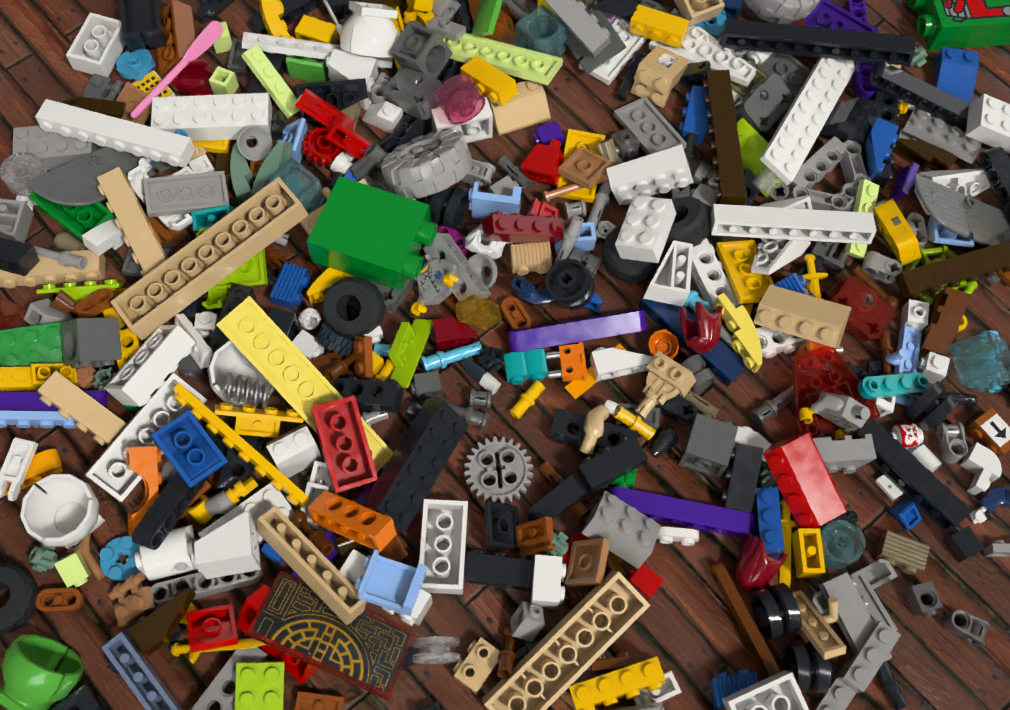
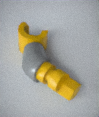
(222, 502)

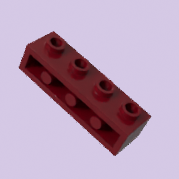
(522, 228)

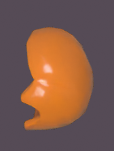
(663, 342)

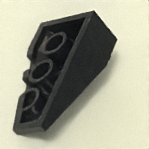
(338, 93)

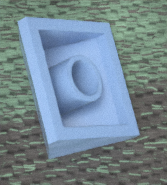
(295, 134)
(940, 234)

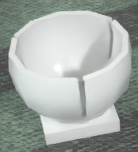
(369, 30)
(231, 360)
(62, 513)

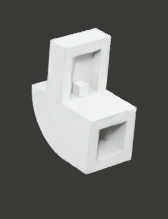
(984, 465)

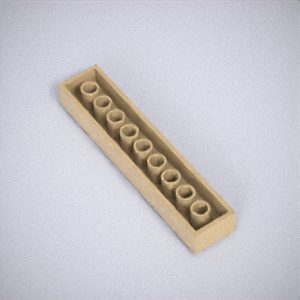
(209, 258)

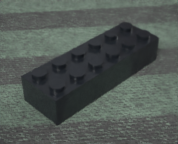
(416, 463)

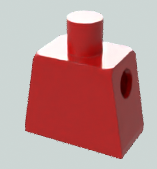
(544, 162)

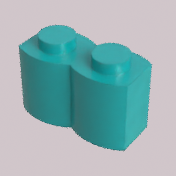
(525, 366)

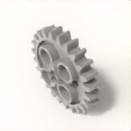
(517, 468)

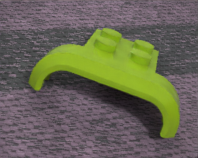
(249, 274)

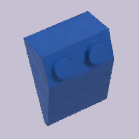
(956, 72)
(189, 449)

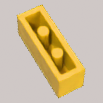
(659, 26)
(490, 80)

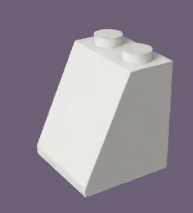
(353, 66)
(294, 451)
(228, 549)

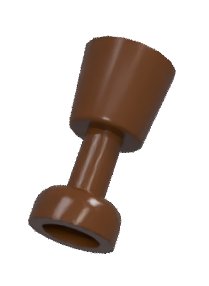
(64, 303)

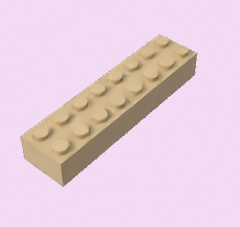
(569, 647)

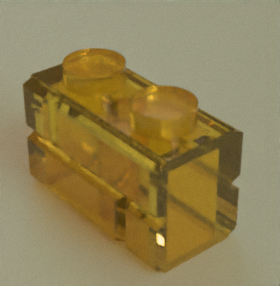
(478, 312)

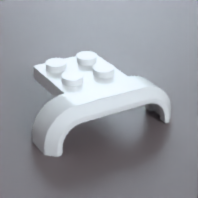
(173, 222)

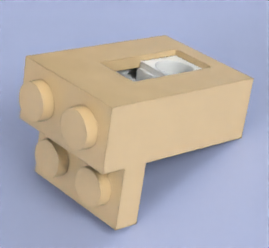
(658, 75)

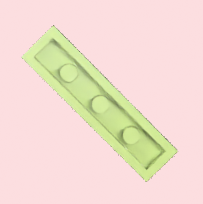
(271, 80)
(864, 202)

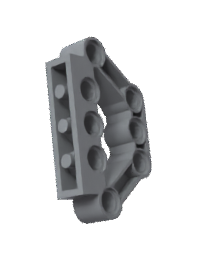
(825, 161)

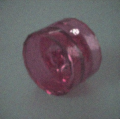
(460, 99)

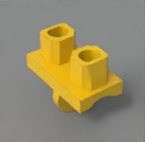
(415, 15)

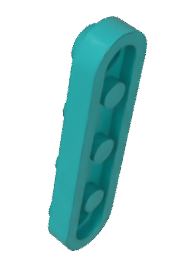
(893, 385)

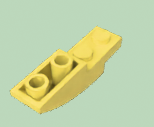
(745, 337)

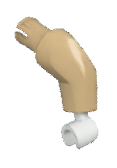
(594, 425)

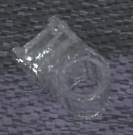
(768, 182)

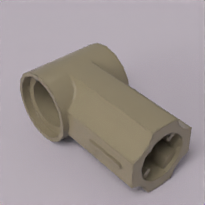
(607, 150)

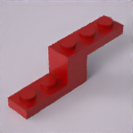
(338, 124)

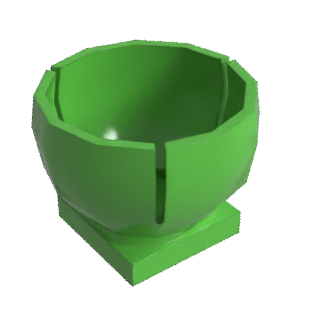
(31, 673)

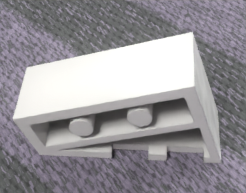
(673, 276)

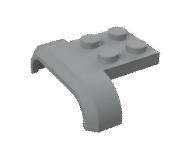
(867, 580)

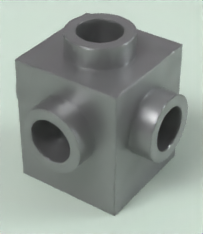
(626, 144)

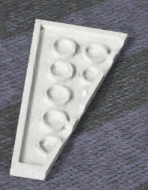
(702, 46)

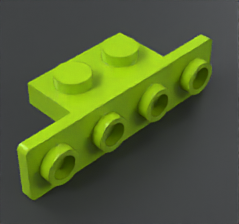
(81, 291)
(408, 349)

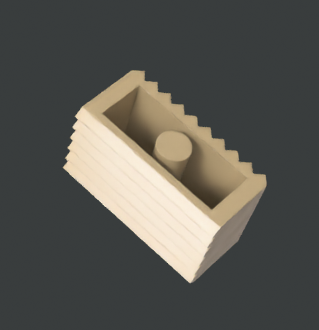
(530, 258)

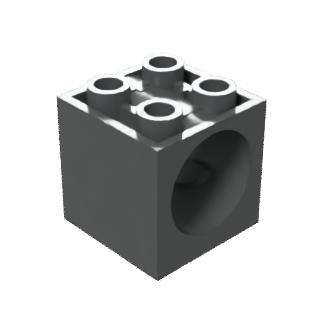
(421, 50)
(91, 342)
(708, 445)

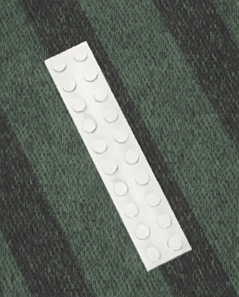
(806, 117)

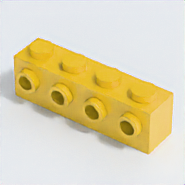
(618, 684)

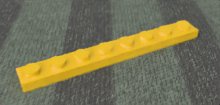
(246, 451)

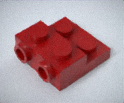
(211, 628)

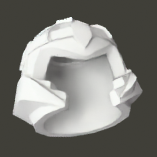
(476, 244)

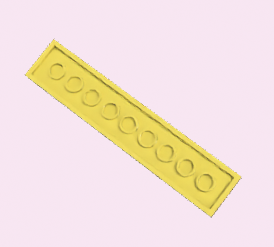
(287, 368)

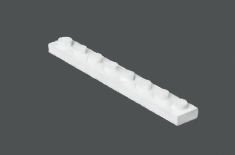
(298, 47)

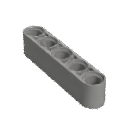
(195, 583)

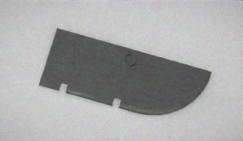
(590, 63)
(77, 181)
(963, 213)

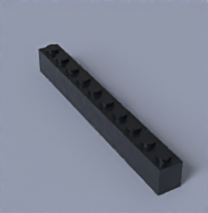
(819, 42)

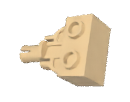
(664, 382)

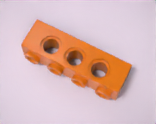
(352, 520)

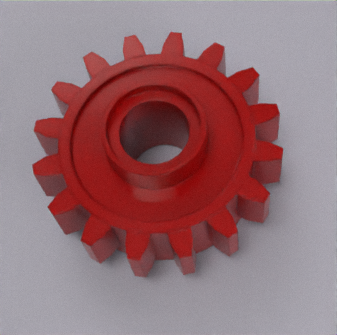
(313, 147)

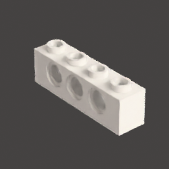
(713, 268)
(769, 348)

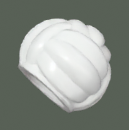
(309, 318)

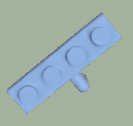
(906, 357)
(37, 419)

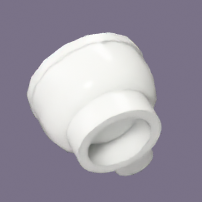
(342, 163)

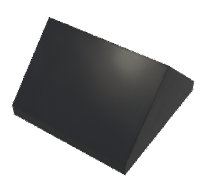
(500, 527)

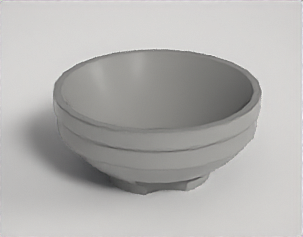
(263, 144)
(479, 263)

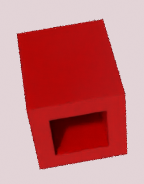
(645, 581)

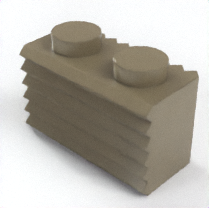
(903, 552)

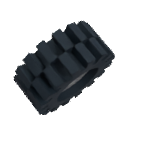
(334, 341)

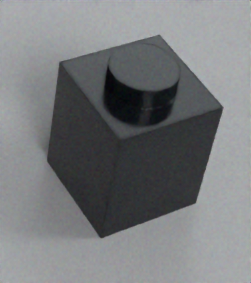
(962, 543)

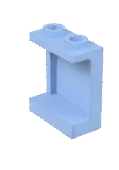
(484, 204)
(390, 583)

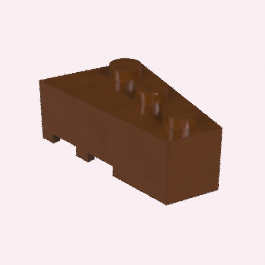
(943, 321)

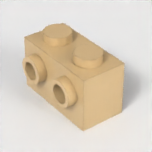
(477, 665)

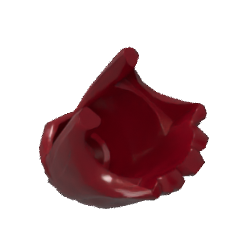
(193, 79)
(703, 331)
(754, 565)

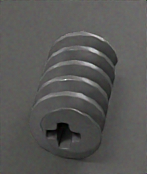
(247, 390)

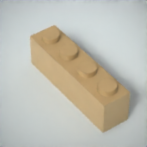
(81, 408)

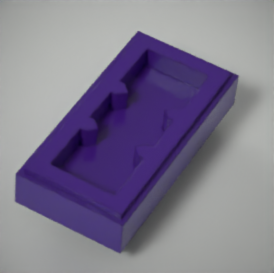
(904, 181)

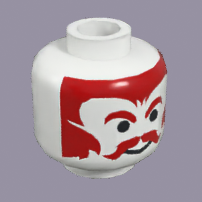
(907, 434)

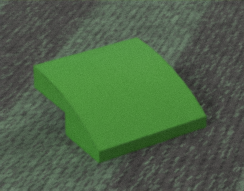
(486, 17)

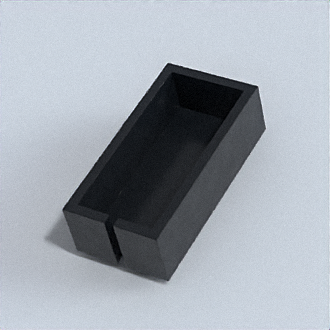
(142, 23)

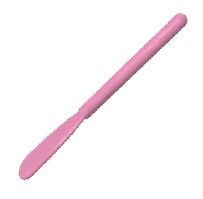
(198, 47)

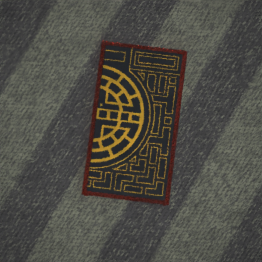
(303, 626)

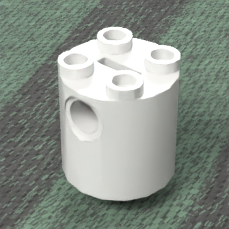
(170, 558)

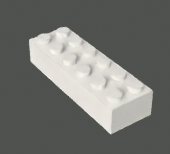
(212, 115)
(110, 468)

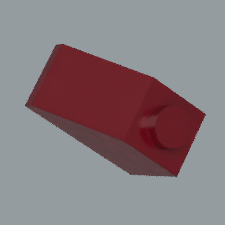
(452, 333)

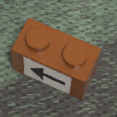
(991, 432)

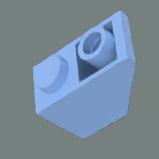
(586, 239)

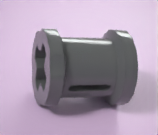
(473, 401)

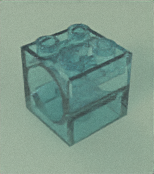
(542, 32)
(300, 182)
(982, 361)

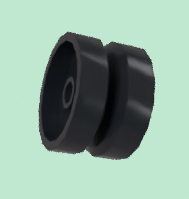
(449, 206)
(570, 284)
(932, 407)
(776, 611)
(807, 667)

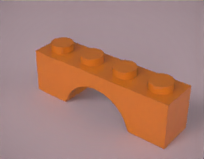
(144, 462)

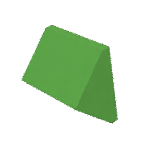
(307, 69)

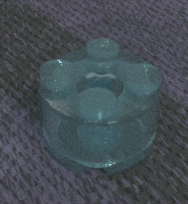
(849, 537)

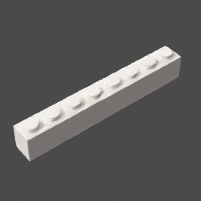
(115, 133)
(792, 224)

